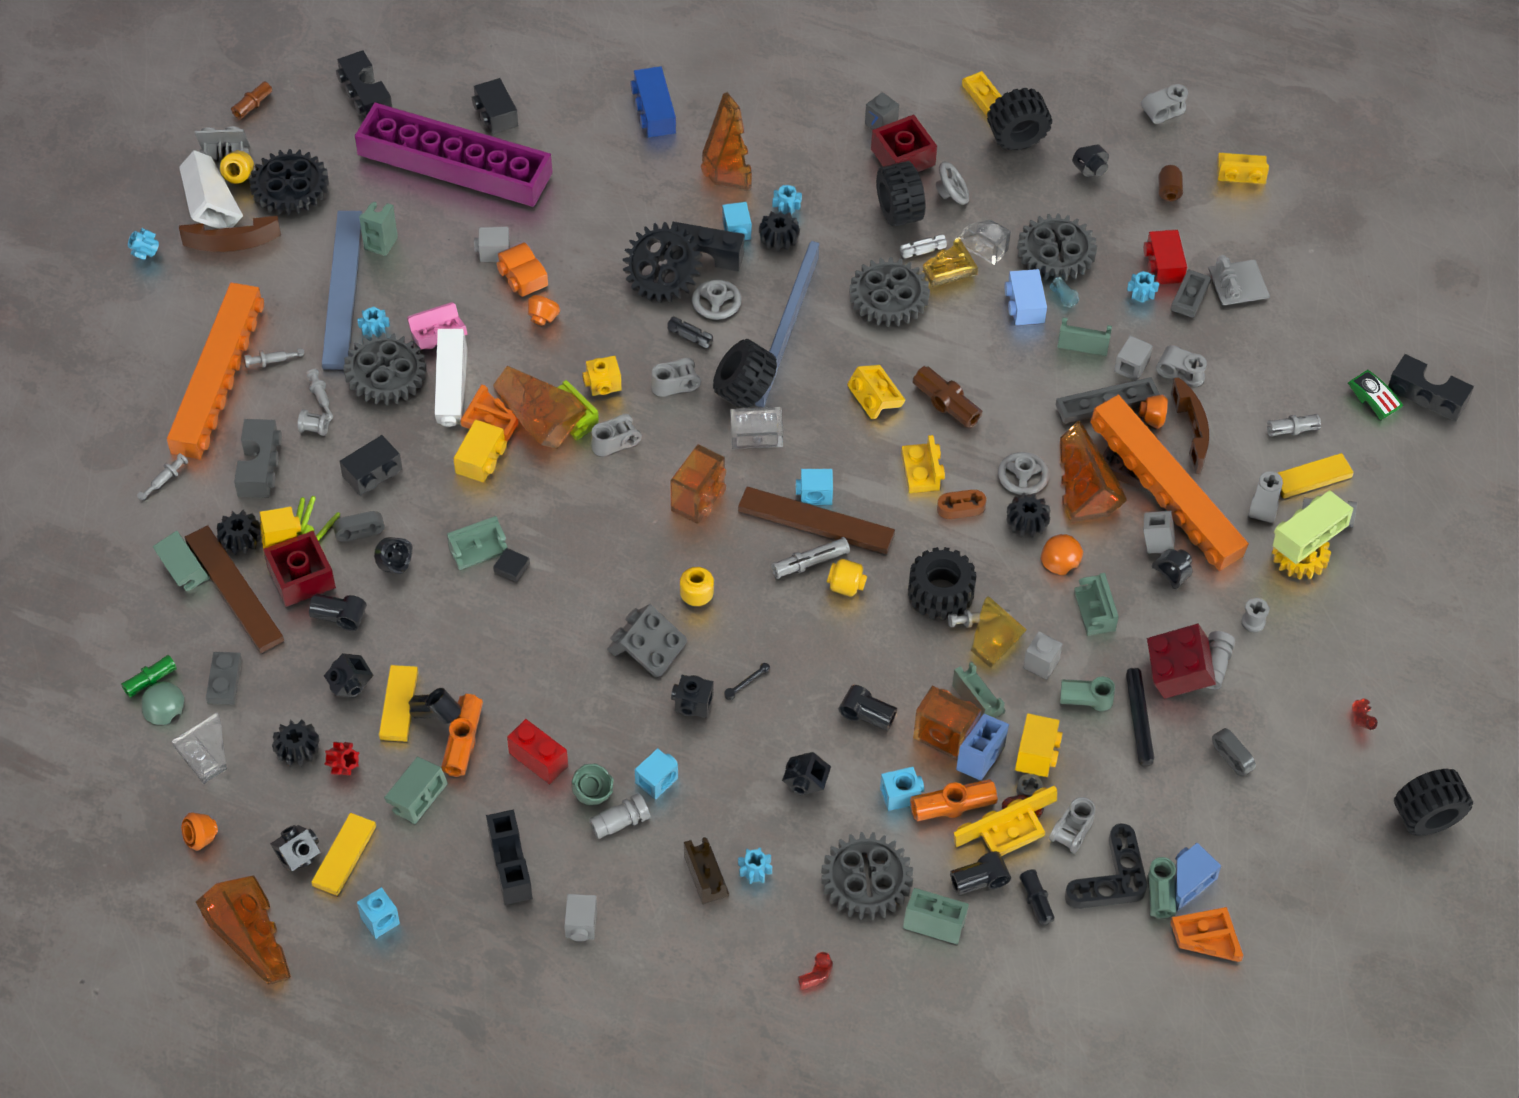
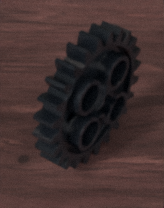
(289, 182)
(683, 268)

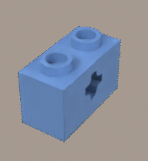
(982, 747)

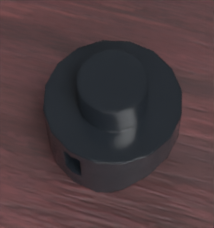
(1094, 160)
(393, 554)
(1174, 566)

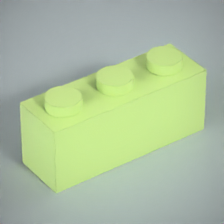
(1312, 526)

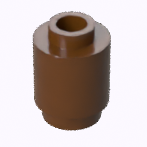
(1170, 183)

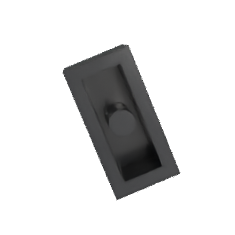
(495, 106)
(371, 465)

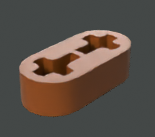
(961, 504)

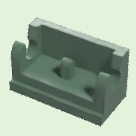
(378, 229)
(1084, 339)
(477, 542)
(180, 561)
(1096, 605)
(974, 690)
(416, 789)
(935, 916)

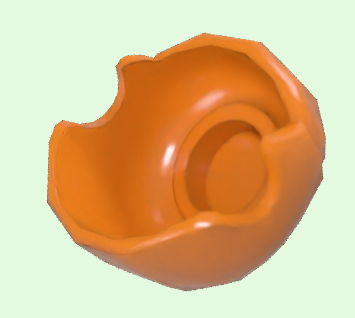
(1061, 554)

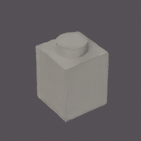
(491, 242)
(1133, 358)
(1159, 531)
(1042, 655)
(580, 917)

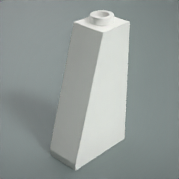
(207, 193)
(450, 376)

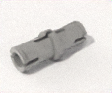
(1293, 425)

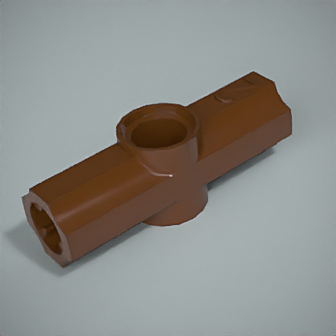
(947, 396)

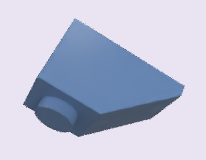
(1193, 873)

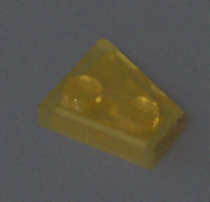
(950, 265)
(995, 633)

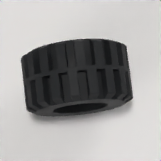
(1019, 119)
(900, 193)
(744, 373)
(943, 566)
(1433, 802)

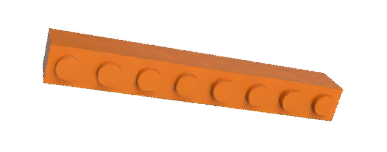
(215, 371)
(1169, 483)

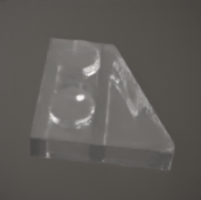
(203, 748)

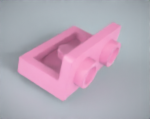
(425, 324)

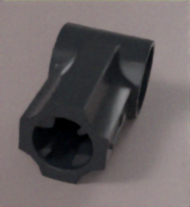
(345, 612)
(435, 705)
(861, 705)
(987, 871)

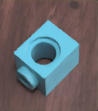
(737, 219)
(815, 486)
(656, 773)
(895, 797)
(378, 912)

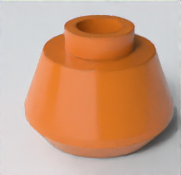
(542, 310)
(1154, 410)
(198, 830)

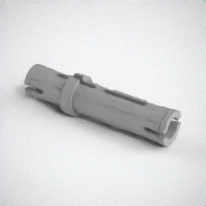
(783, 567)

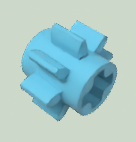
(787, 199)
(143, 244)
(1143, 286)
(373, 322)
(755, 865)

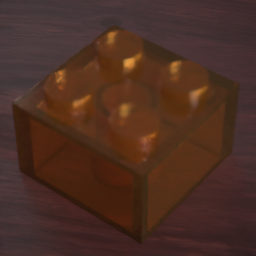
(698, 484)
(944, 721)

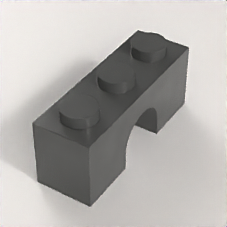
(256, 476)

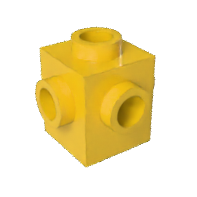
(602, 376)

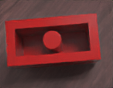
(1165, 256)
(537, 751)

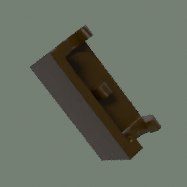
(705, 871)

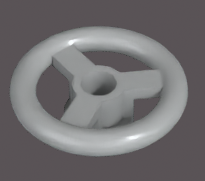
(952, 185)
(716, 293)
(1024, 466)

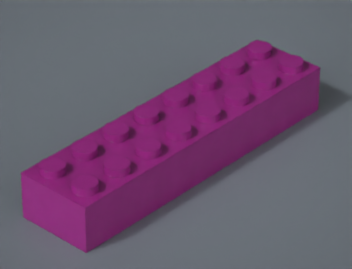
(454, 154)

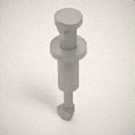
(270, 357)
(317, 387)
(165, 475)
(967, 618)

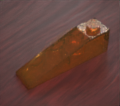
(725, 150)
(539, 406)
(1088, 480)
(240, 917)

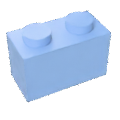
(1026, 297)

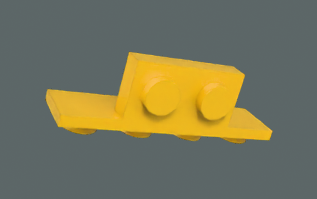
(1009, 827)

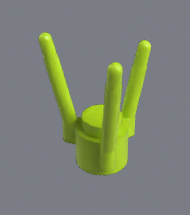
(307, 528)

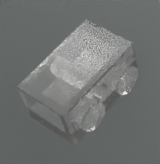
(756, 427)

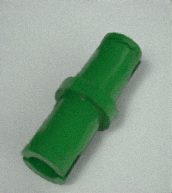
(148, 676)

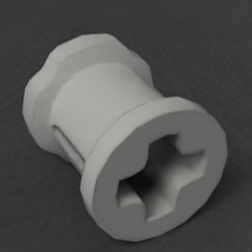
(313, 422)
(1255, 615)

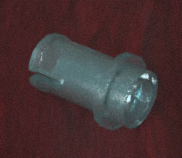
(1068, 296)

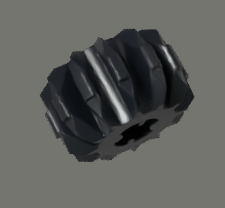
(779, 230)
(1028, 515)
(239, 532)
(295, 742)

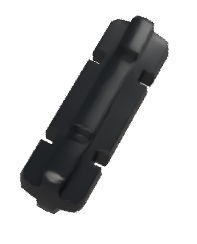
(690, 332)

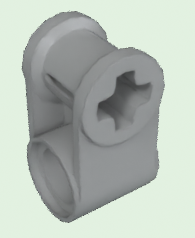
(1163, 105)
(1182, 364)
(673, 377)
(614, 435)
(1266, 498)
(1071, 828)

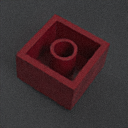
(904, 142)
(299, 568)
(1181, 661)

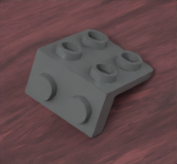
(648, 640)

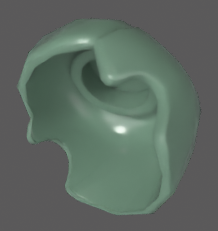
(162, 703)
(592, 784)

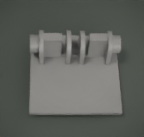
(212, 139)
(1238, 281)

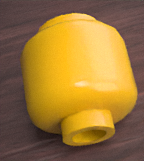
(236, 167)
(846, 577)
(696, 586)

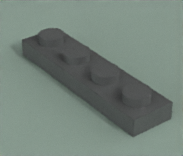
(1082, 405)

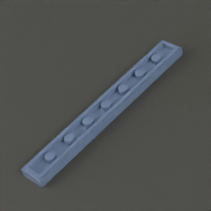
(342, 290)
(792, 309)

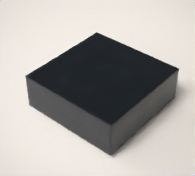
(511, 564)

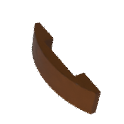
(230, 239)
(1187, 401)

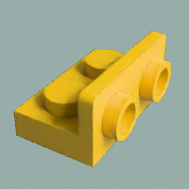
(1242, 168)
(874, 390)
(922, 466)

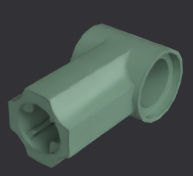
(1086, 693)
(1162, 889)

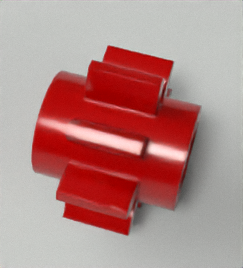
(342, 758)

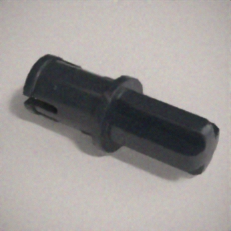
(1037, 897)

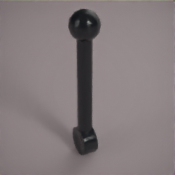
(730, 692)

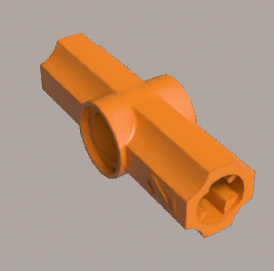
(459, 748)
(938, 804)

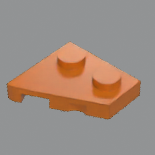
(491, 411)
(1208, 933)

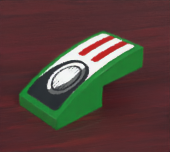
(1376, 393)

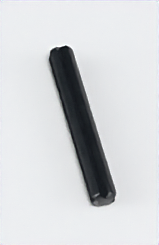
(1140, 716)

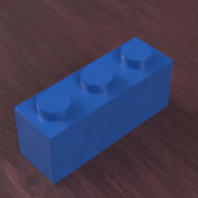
(653, 102)

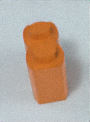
(522, 269)

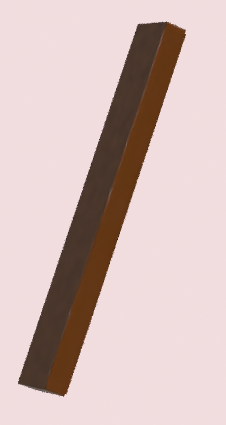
(816, 520)
(234, 589)

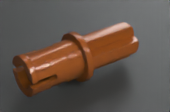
(251, 100)

